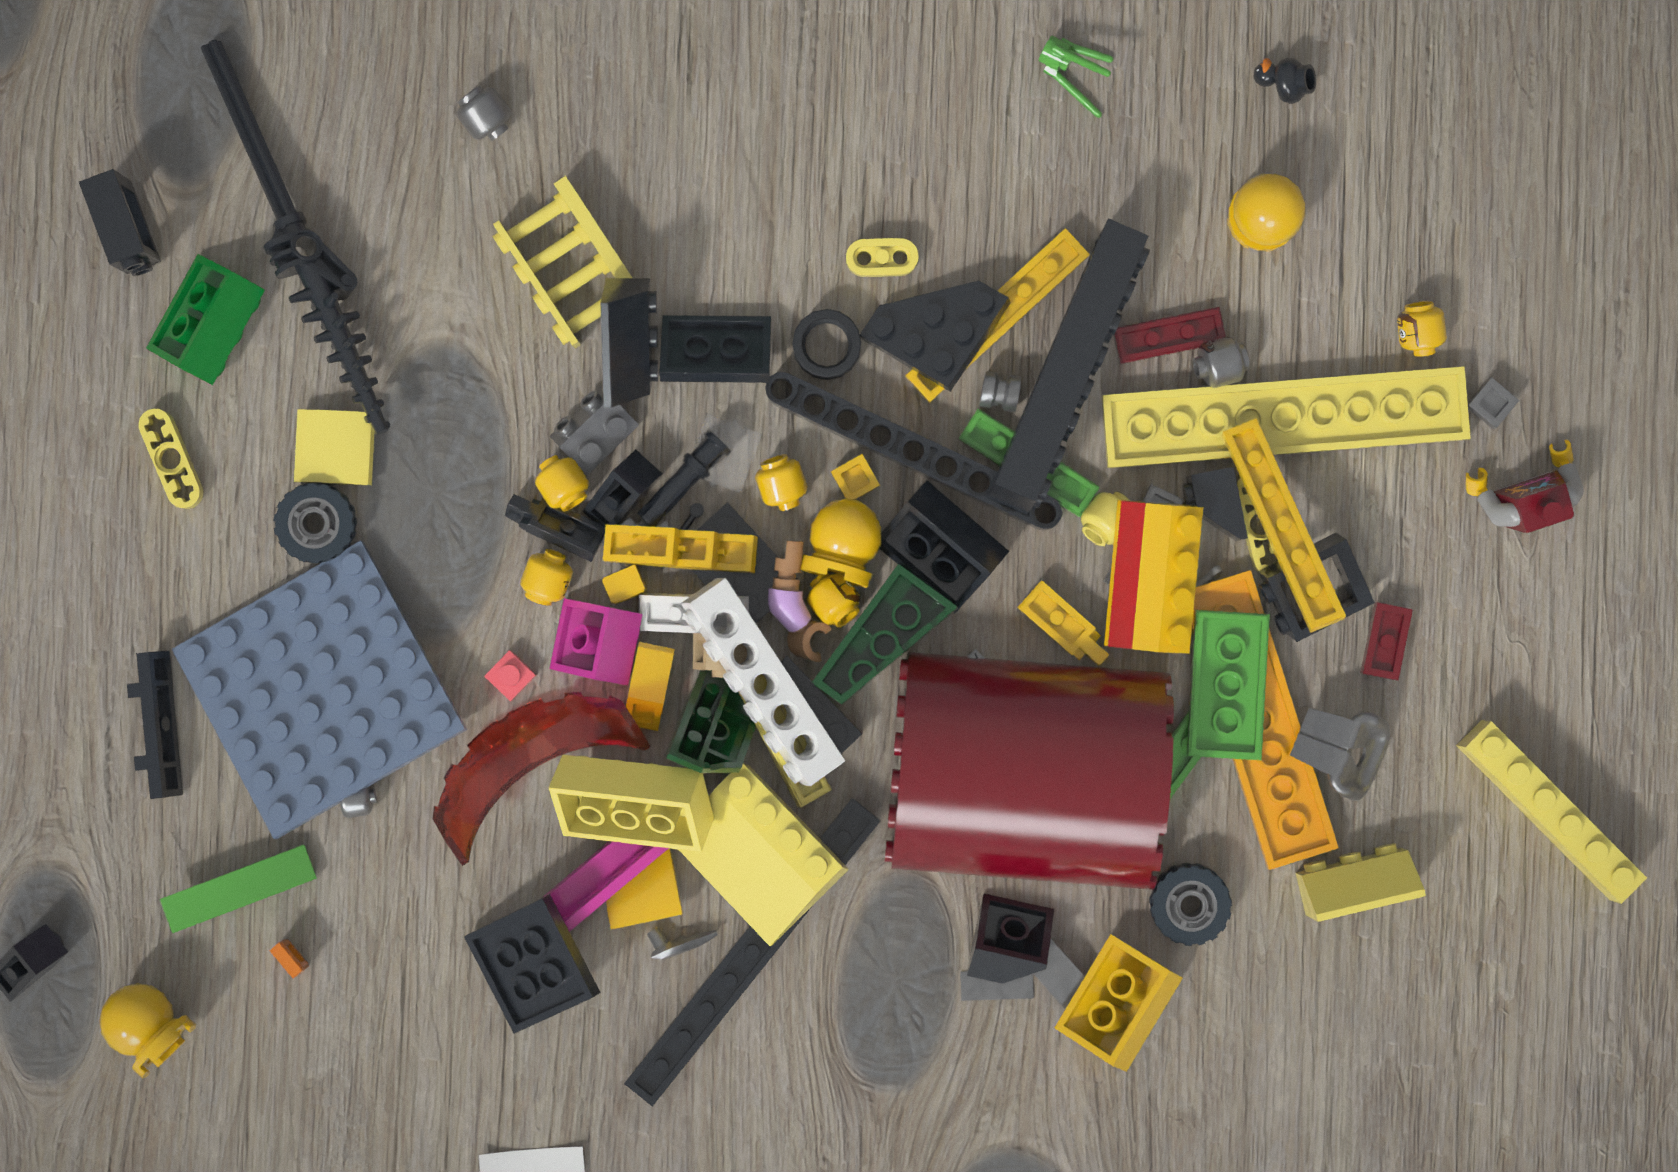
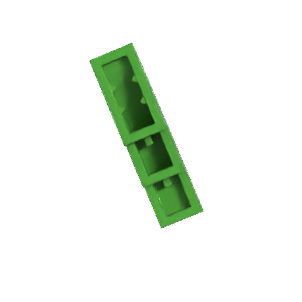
(237, 889)

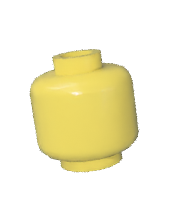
(1100, 518)

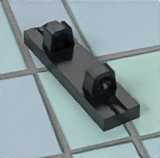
(159, 724)

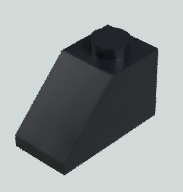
(622, 490)
(1220, 499)
(30, 961)

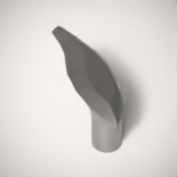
(677, 946)

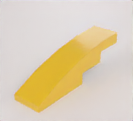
(680, 548)

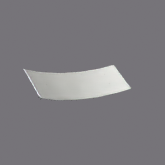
(534, 1160)

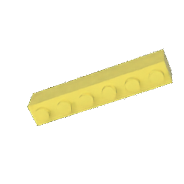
(1551, 811)

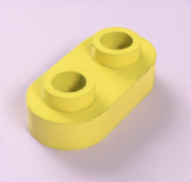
(881, 256)

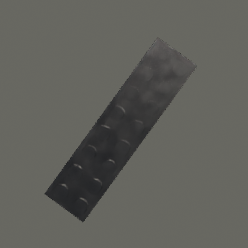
(1069, 363)

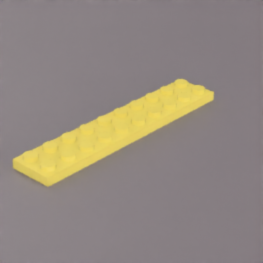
(1291, 413)

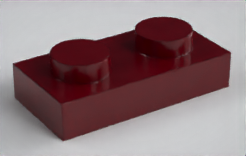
(1386, 641)

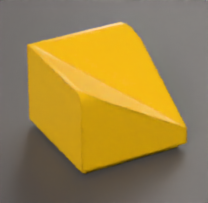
(624, 584)

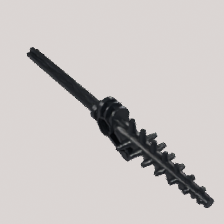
(321, 272)

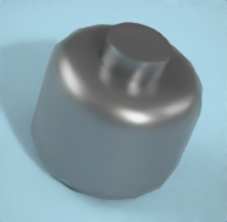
(358, 803)

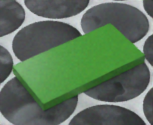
(1228, 685)

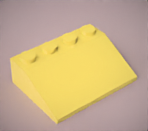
(763, 856)

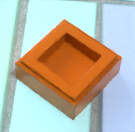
(289, 958)

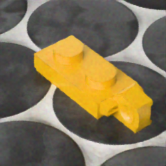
(1063, 623)

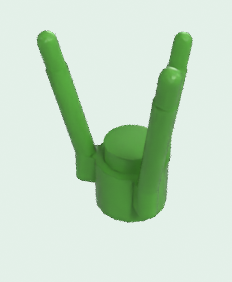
(1060, 53)

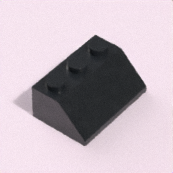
(628, 340)
(941, 545)

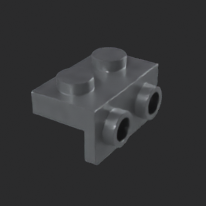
(592, 431)

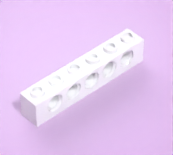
(820, 753)

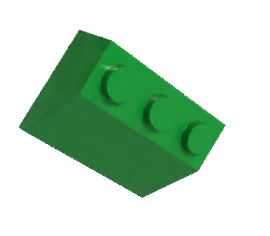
(205, 319)

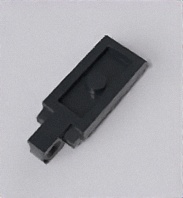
(557, 527)

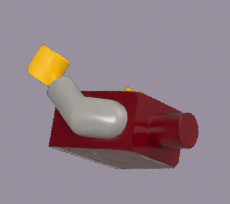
(1533, 501)

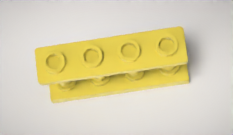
(585, 231)

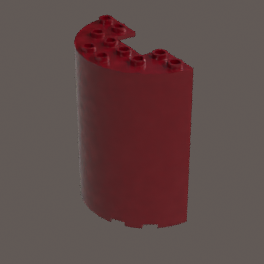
(1031, 770)

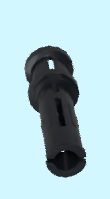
(694, 467)

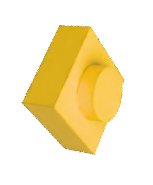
(855, 478)

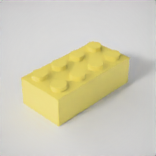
(631, 802)

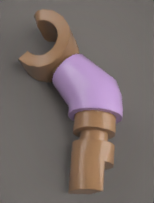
(788, 606)

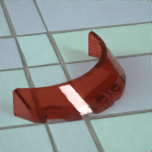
(517, 746)

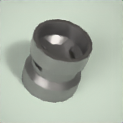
(1001, 391)

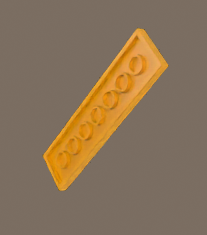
(1279, 788)

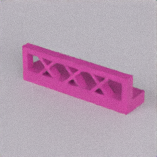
(600, 879)

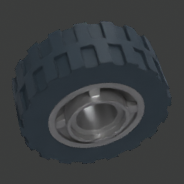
(293, 516)
(1206, 920)

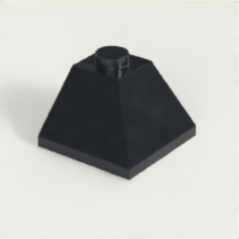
(1009, 939)

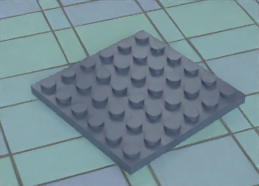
(319, 689)

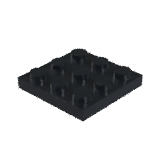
(532, 964)

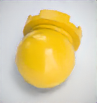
(1266, 212)
(843, 541)
(142, 1024)

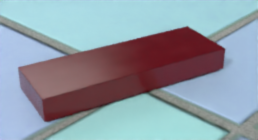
(1168, 335)

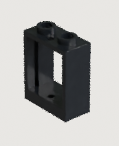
(120, 222)
(1350, 574)

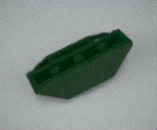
(711, 728)

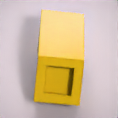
(649, 684)

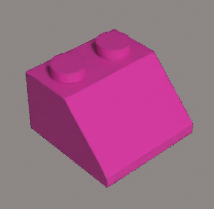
(596, 641)

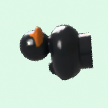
(1290, 77)

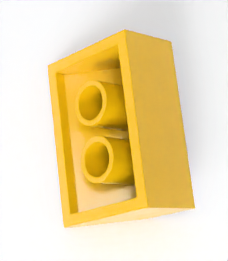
(1118, 1003)

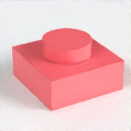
(510, 675)

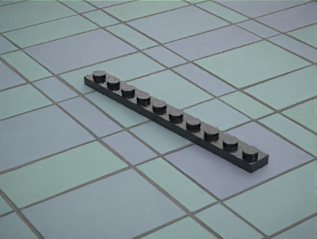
(733, 975)

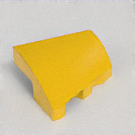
(647, 896)

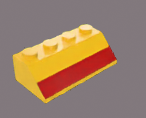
(1153, 576)

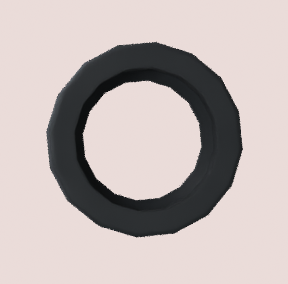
(822, 317)

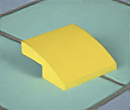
(333, 447)

